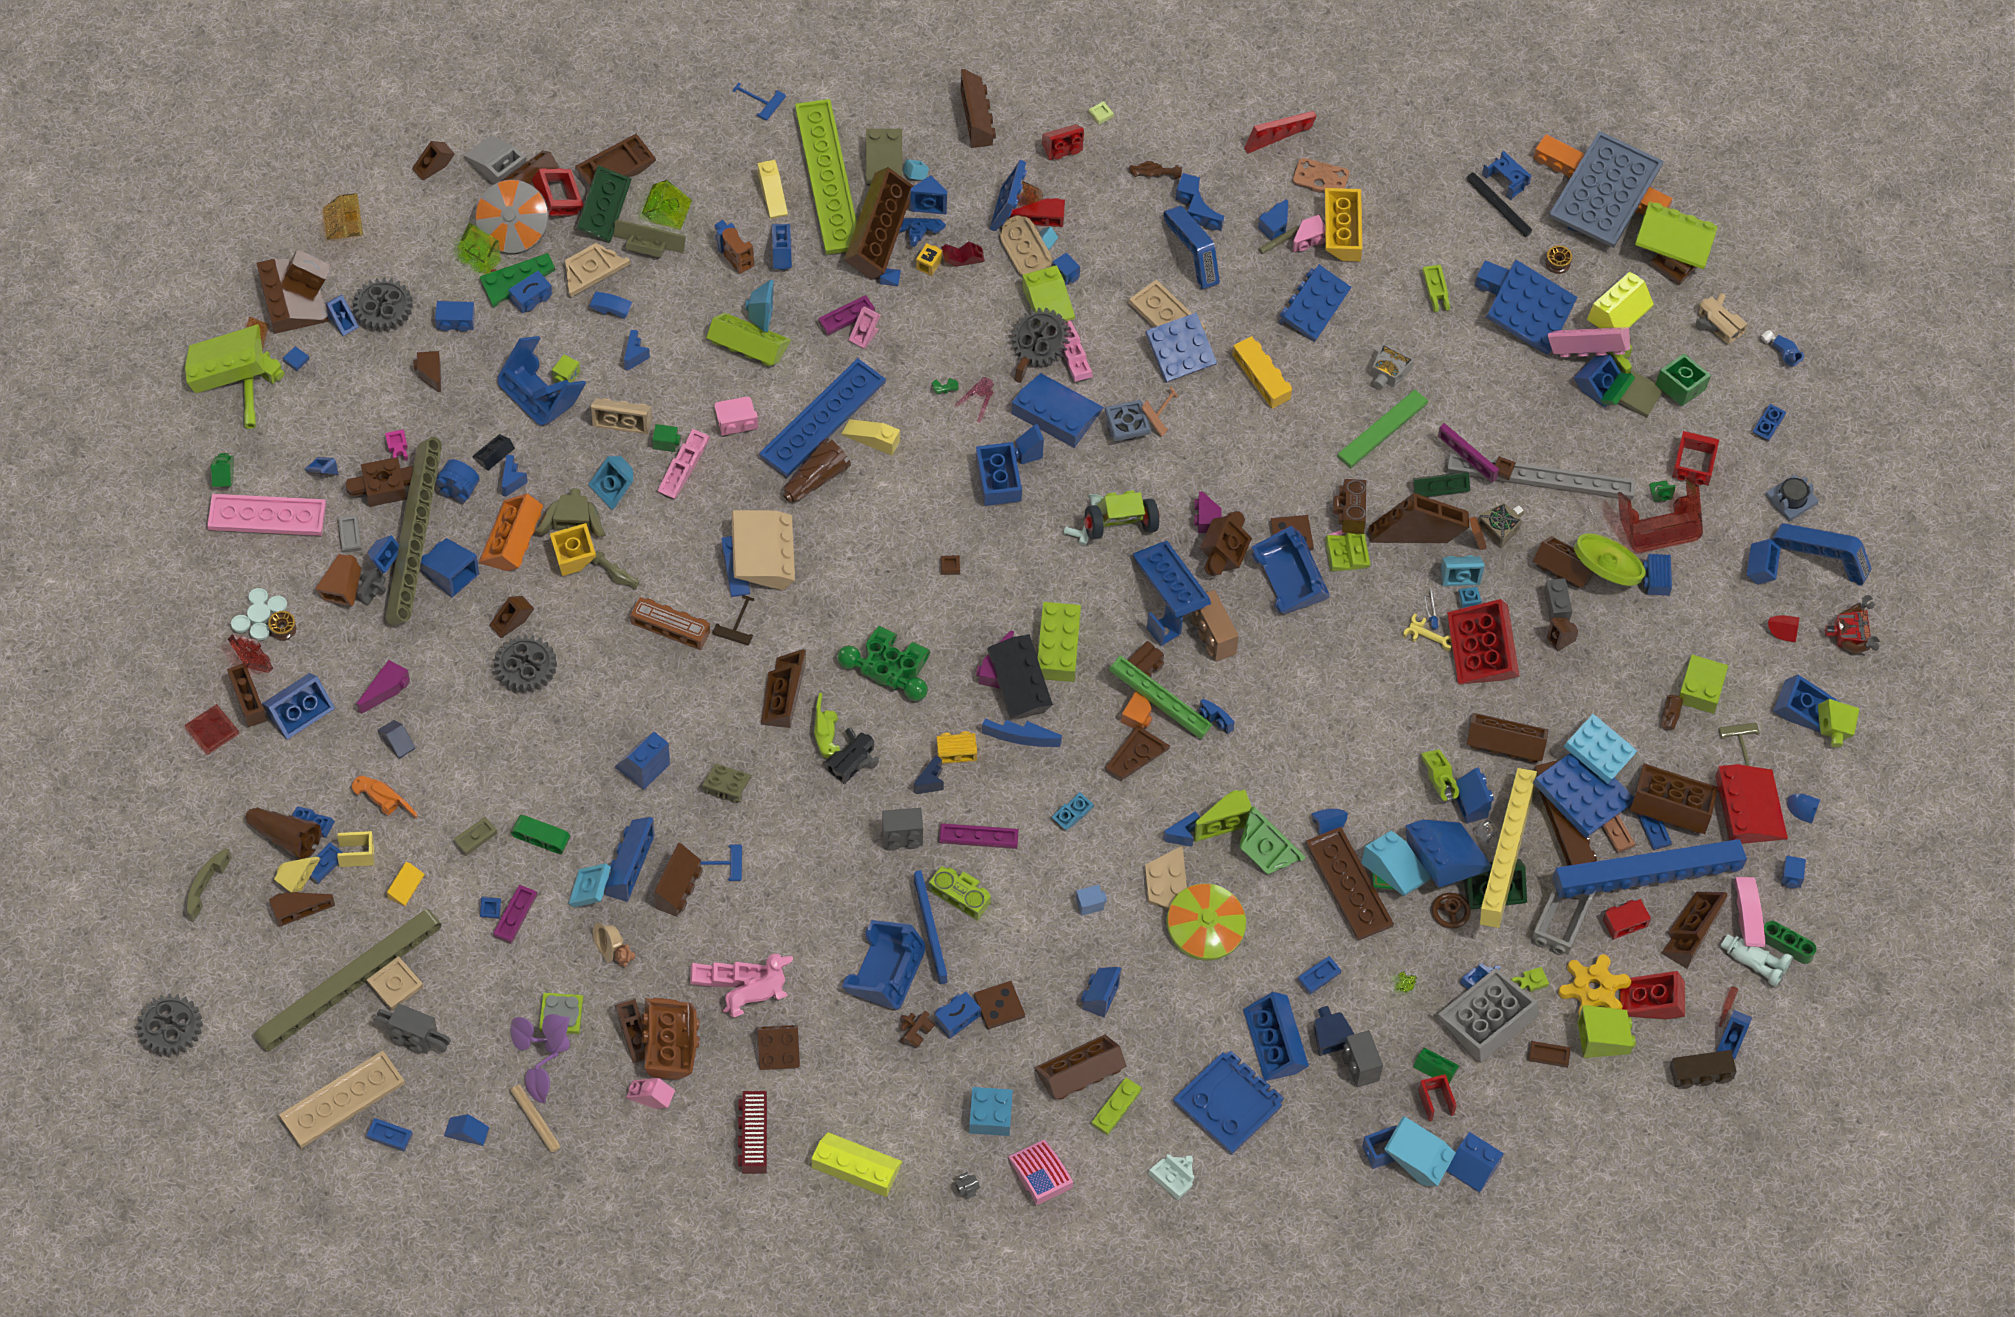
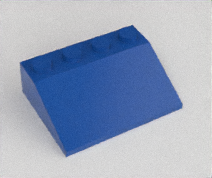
(1056, 409)
(1446, 851)

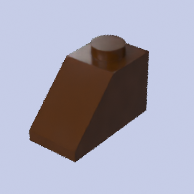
(433, 159)
(429, 368)
(511, 615)
(1561, 633)

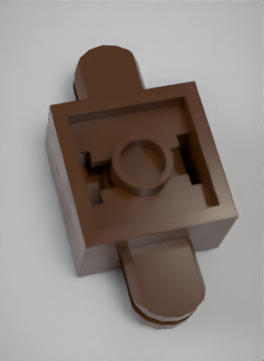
(381, 490)
(1225, 543)

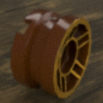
(1563, 261)
(282, 618)

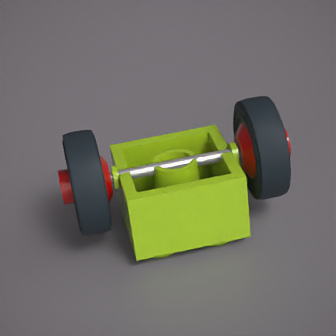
(1121, 510)

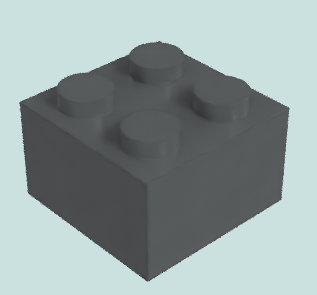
(902, 828)
(1362, 1059)

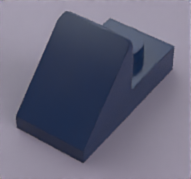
(929, 780)

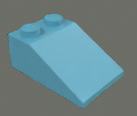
(1395, 863)
(1419, 1152)

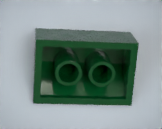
(1476, 887)

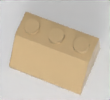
(621, 415)

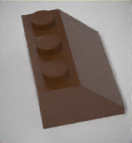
(1562, 561)
(677, 881)

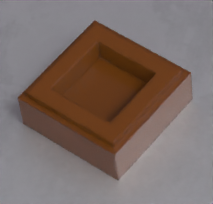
(1505, 467)
(950, 565)

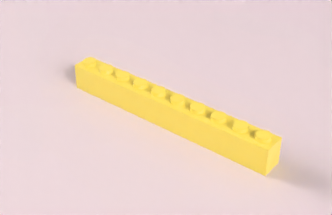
(1508, 848)

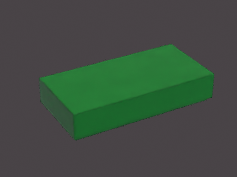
(1617, 389)

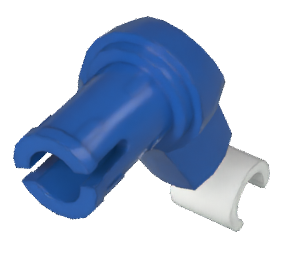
(1787, 348)

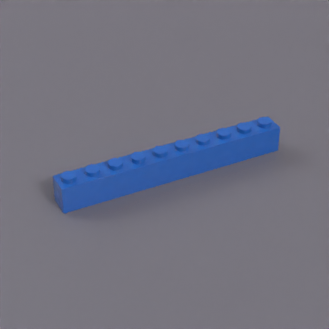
(1649, 868)

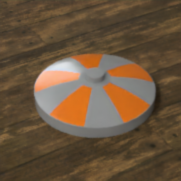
(513, 215)

